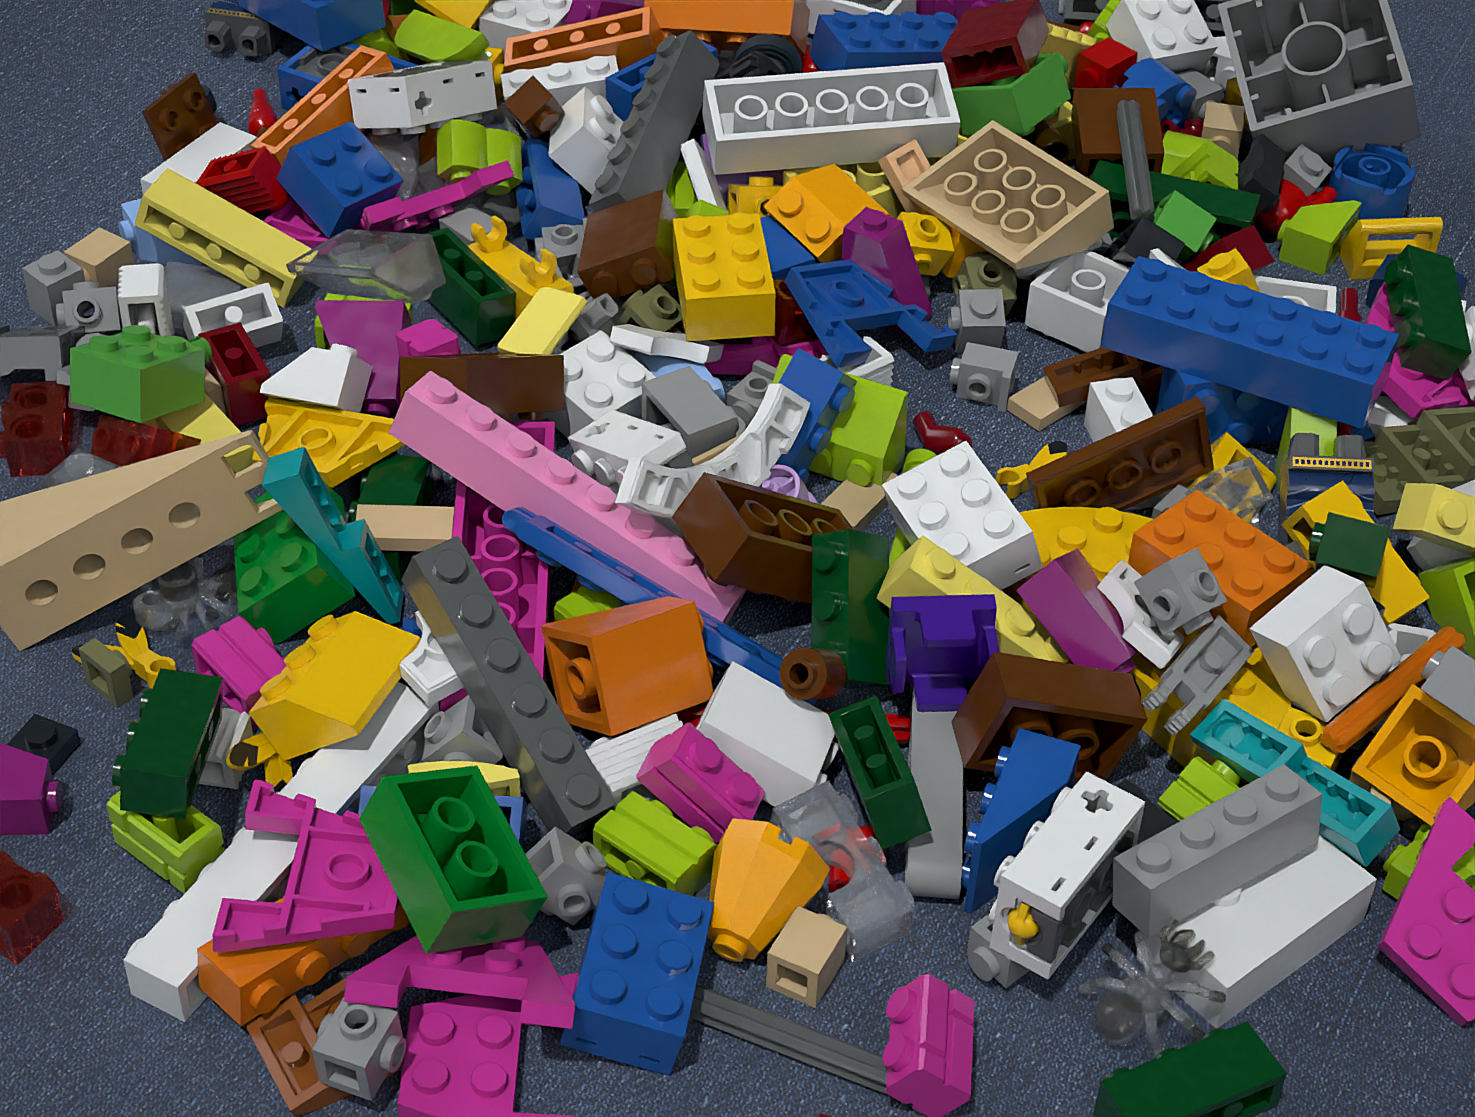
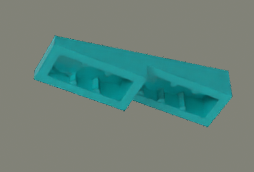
(350, 547)
(1251, 748)

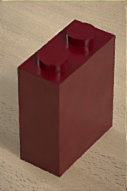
(995, 42)

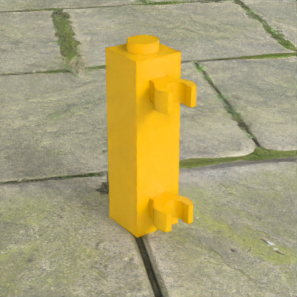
(514, 266)

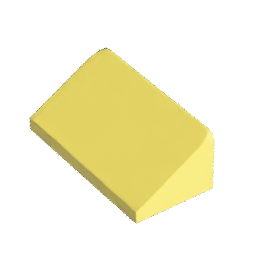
(543, 322)

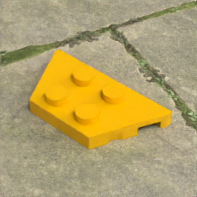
(335, 439)

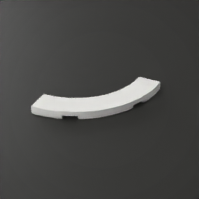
(661, 489)

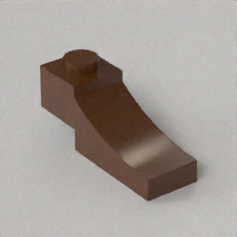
(534, 109)
(1072, 377)

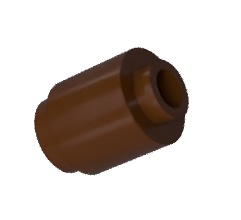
(812, 673)

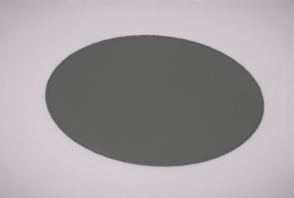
(504, 207)

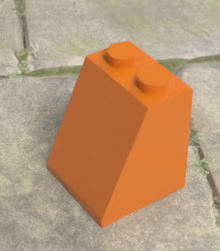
(629, 664)

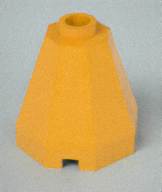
(758, 886)

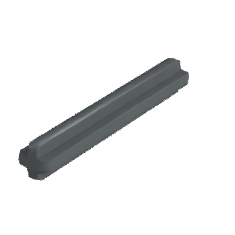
(1135, 160)
(789, 1038)

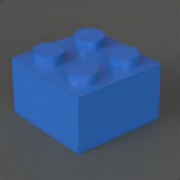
(338, 178)

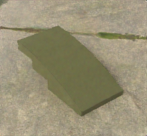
(1432, 452)

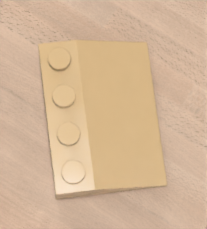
(1013, 199)

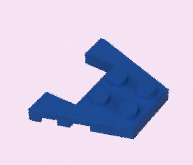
(847, 298)

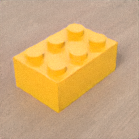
(723, 277)

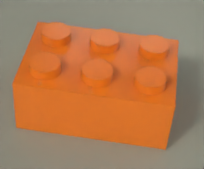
(1248, 563)

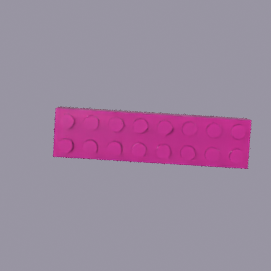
(506, 563)

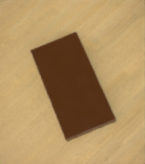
(1129, 463)

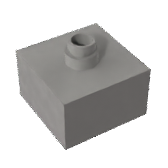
(1321, 73)

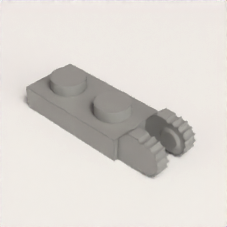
(1200, 672)

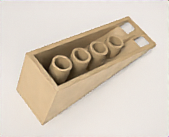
(117, 530)

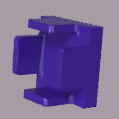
(939, 646)

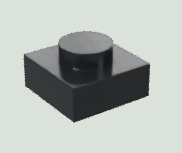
(47, 740)

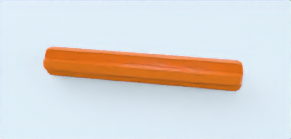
(1386, 693)

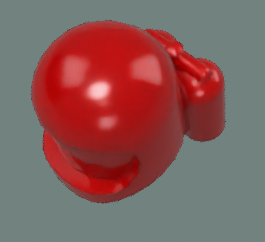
(1289, 203)

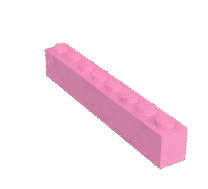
(521, 472)

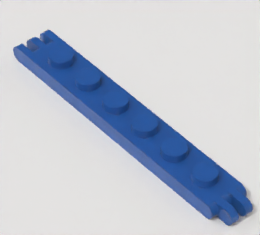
(603, 572)

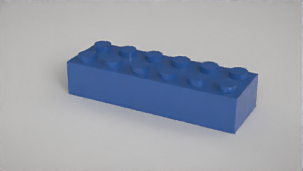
(1250, 341)

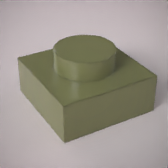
(106, 672)

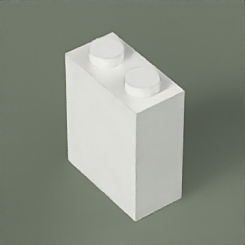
(769, 734)

